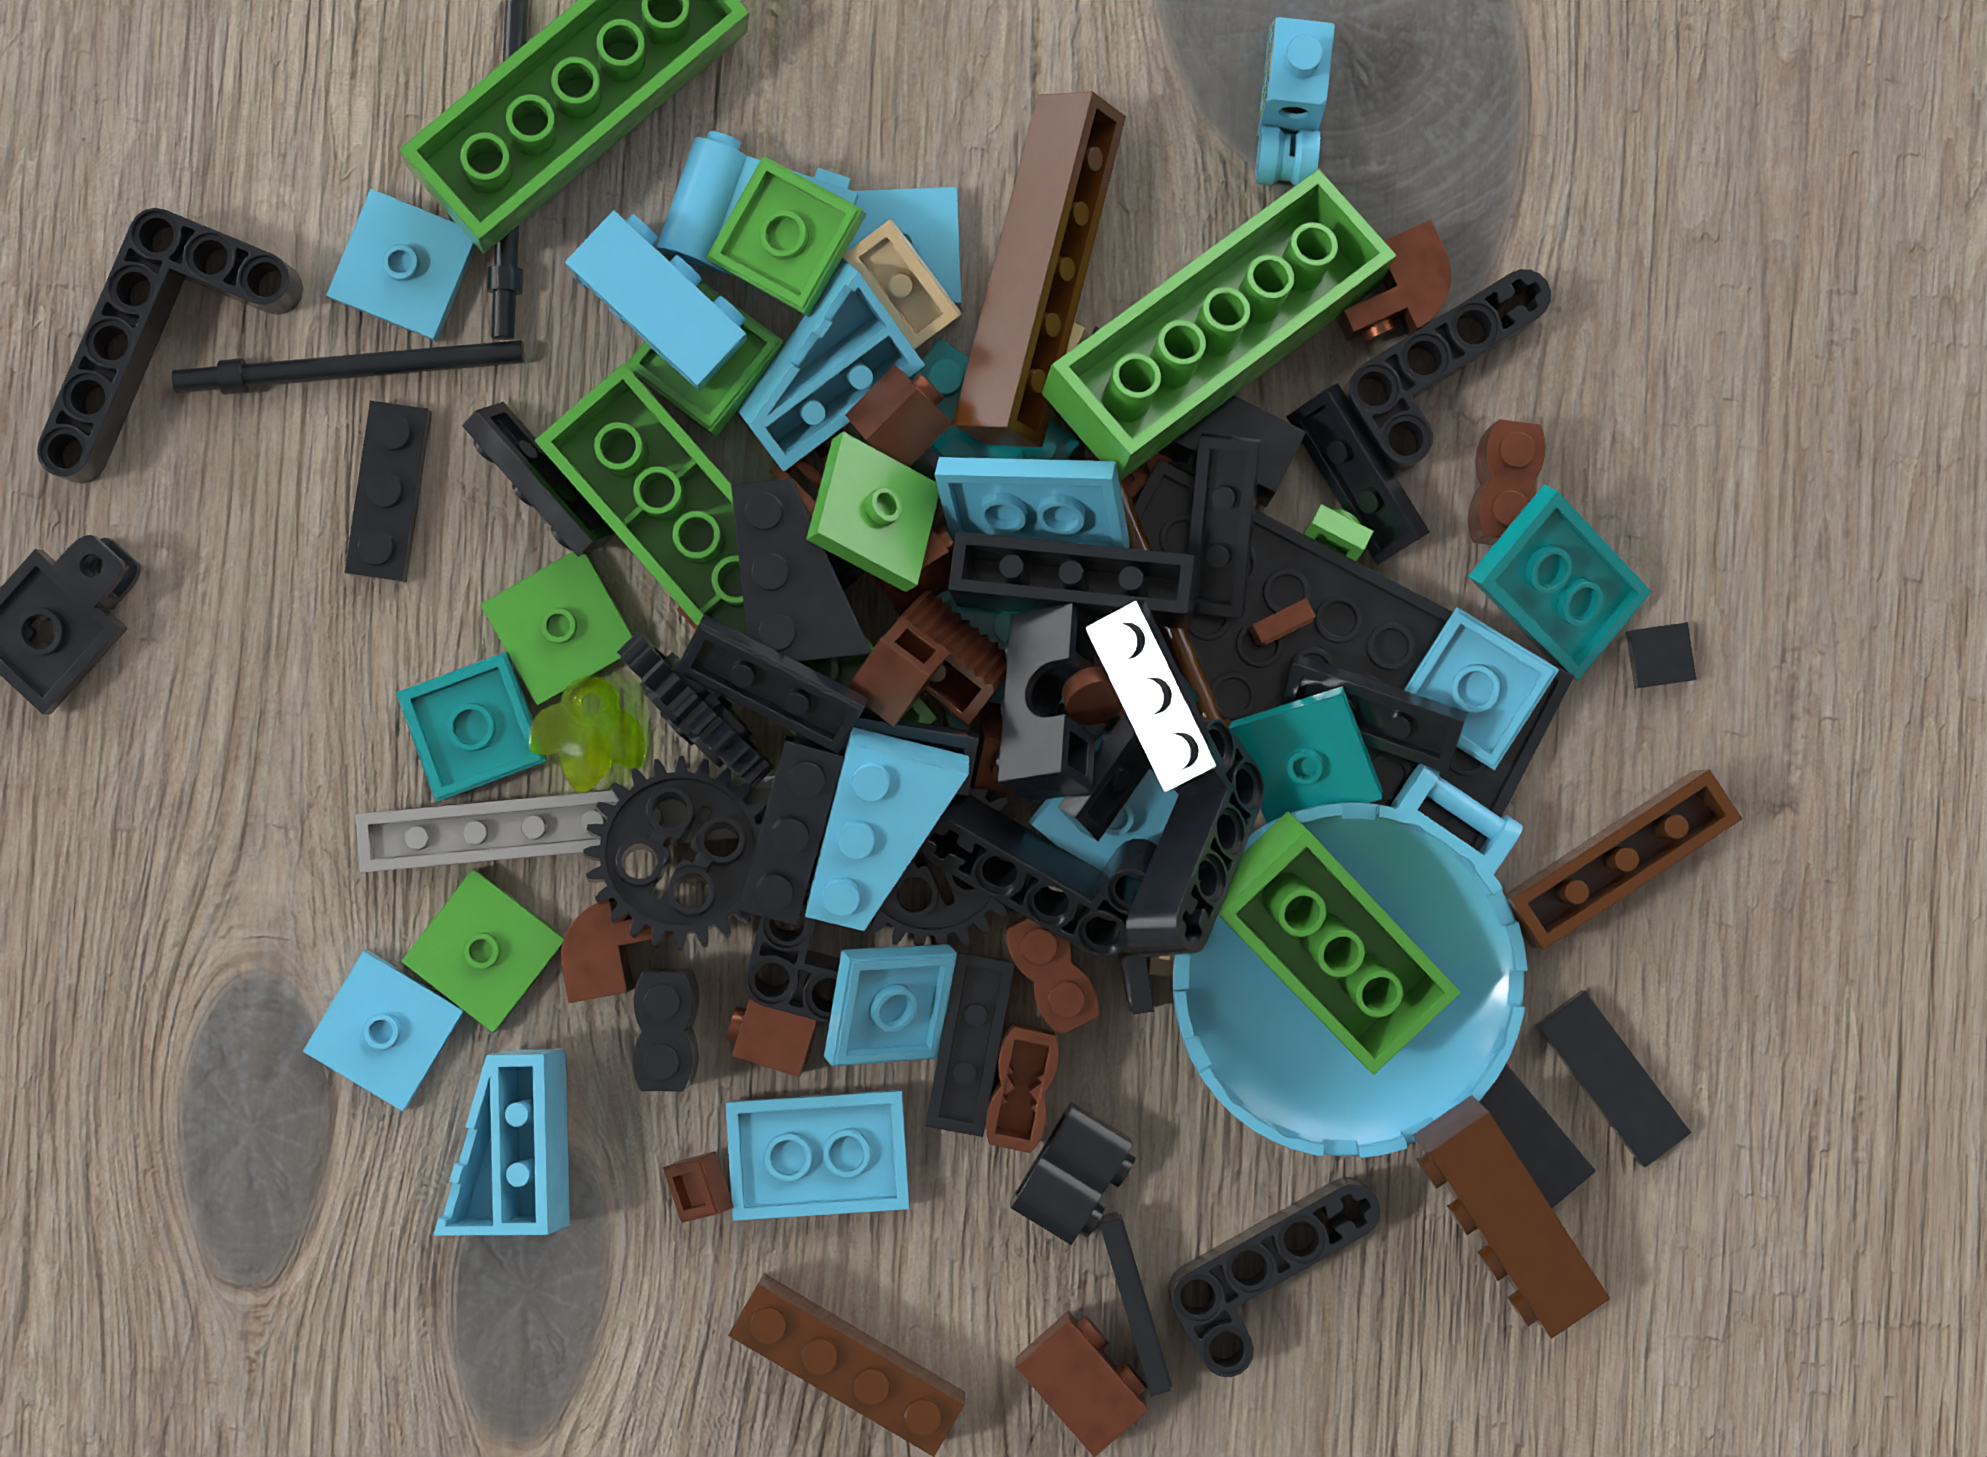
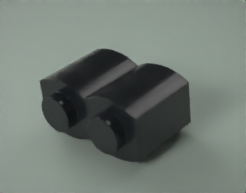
(667, 1047)
(1072, 1175)

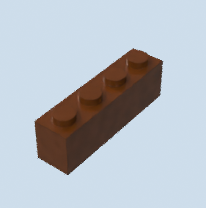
(1621, 858)
(1510, 1217)
(848, 1365)

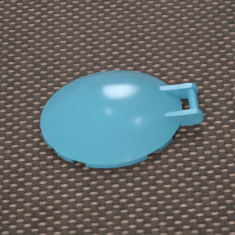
(1286, 1069)

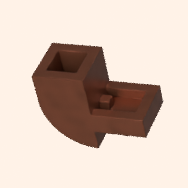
(1414, 285)
(596, 954)

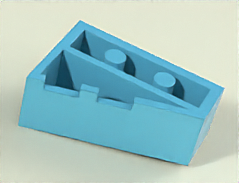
(658, 298)
(826, 369)
(877, 822)

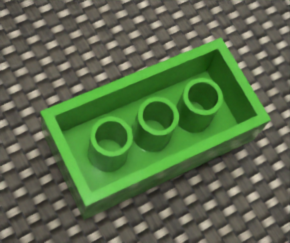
(1333, 944)

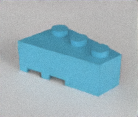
(515, 1150)

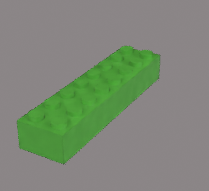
(664, 503)

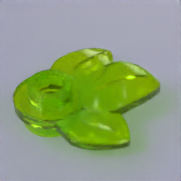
(584, 742)

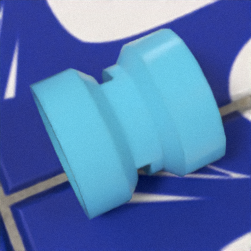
(1286, 155)

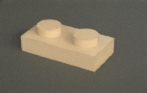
(903, 283)

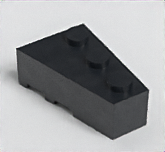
(789, 582)

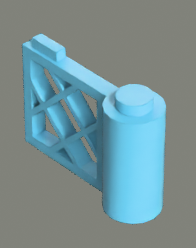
(709, 191)

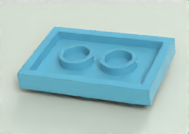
(1034, 499)
(817, 1154)

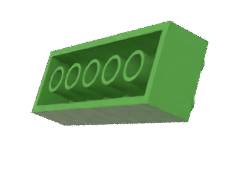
(563, 105)
(1217, 324)

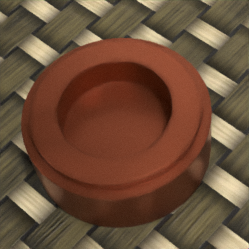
(1091, 697)

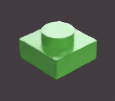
(1338, 531)

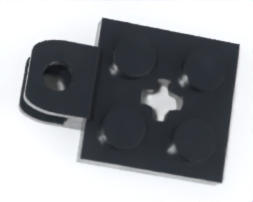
(77, 602)

